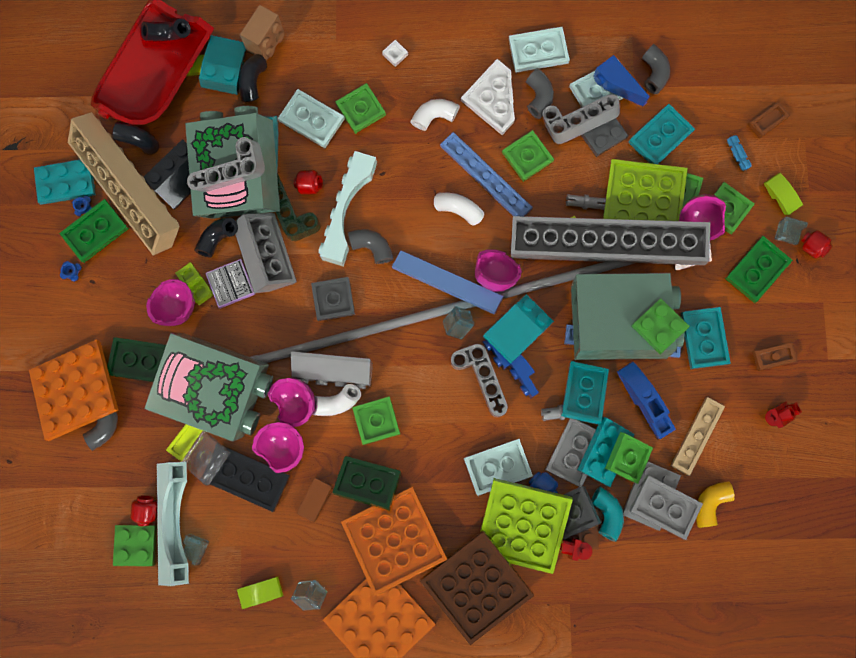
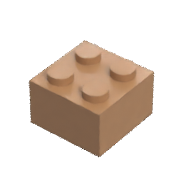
(262, 32)

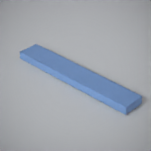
(485, 176)
(447, 282)

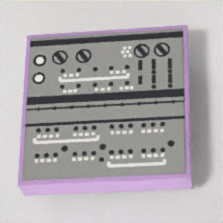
(230, 283)

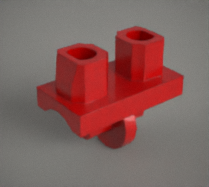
(782, 414)
(576, 549)

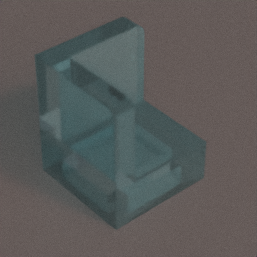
(790, 230)
(458, 322)
(194, 548)
(309, 595)

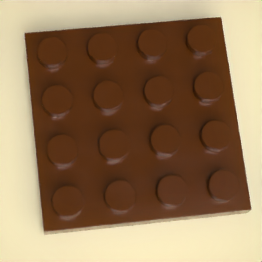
(476, 587)

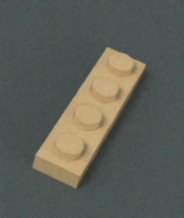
(697, 436)

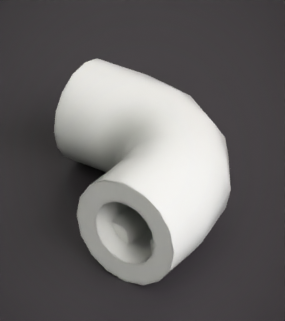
(434, 109)
(459, 205)
(338, 403)

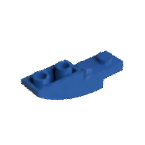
(519, 370)
(647, 399)

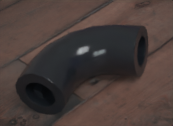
(165, 30)
(248, 77)
(135, 136)
(214, 234)

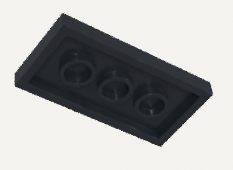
(251, 480)

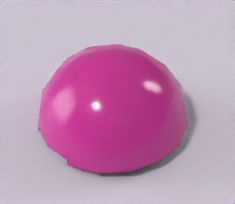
(706, 209)
(496, 270)
(170, 303)
(293, 399)
(279, 446)

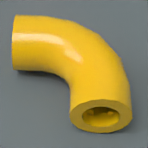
(711, 498)

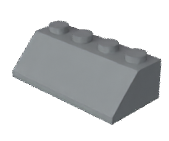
(264, 252)
(331, 369)

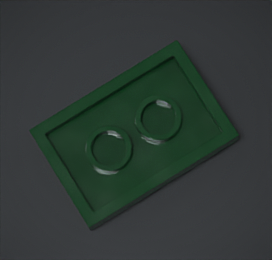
(135, 359)
(367, 483)

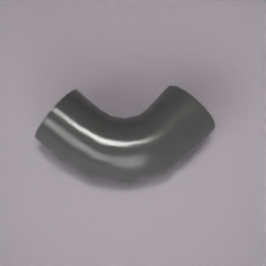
(660, 69)
(544, 92)
(374, 241)
(101, 432)

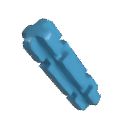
(739, 153)

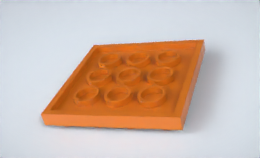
(73, 390)
(394, 542)
(379, 624)

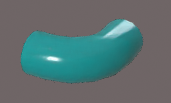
(612, 513)

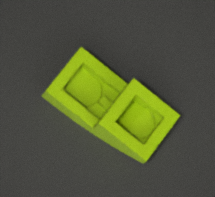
(784, 193)
(195, 282)
(260, 592)

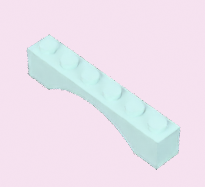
(359, 174)
(171, 556)

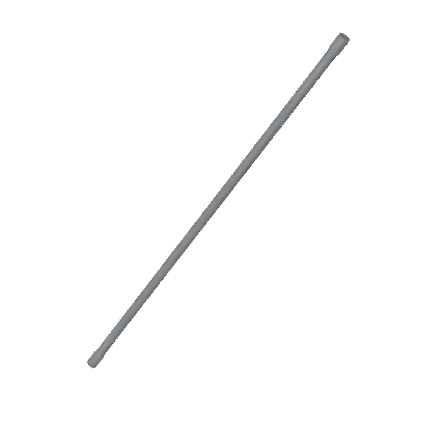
(432, 313)

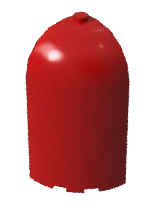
(148, 73)

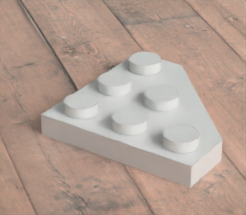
(493, 97)

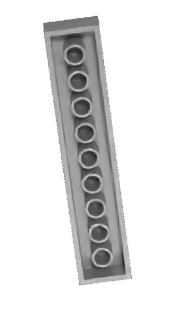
(611, 240)

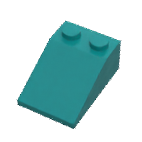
(222, 64)
(518, 328)

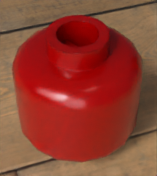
(308, 182)
(816, 244)
(144, 510)

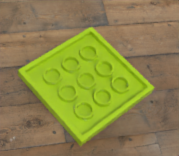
(644, 191)
(526, 524)

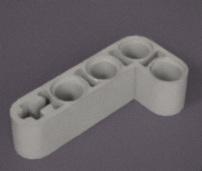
(605, 108)
(225, 170)
(483, 382)

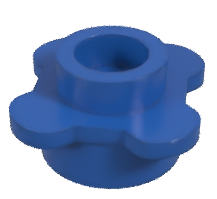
(78, 202)
(66, 267)

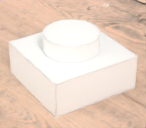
(395, 53)

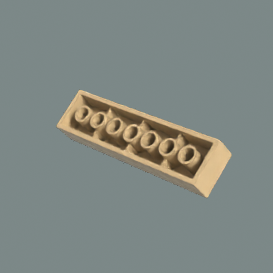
(122, 183)

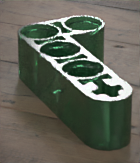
(292, 220)

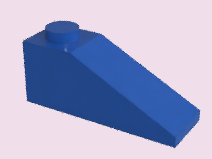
(619, 81)

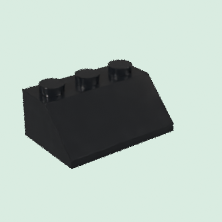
(170, 176)

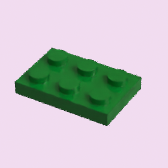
(94, 231)
(758, 269)

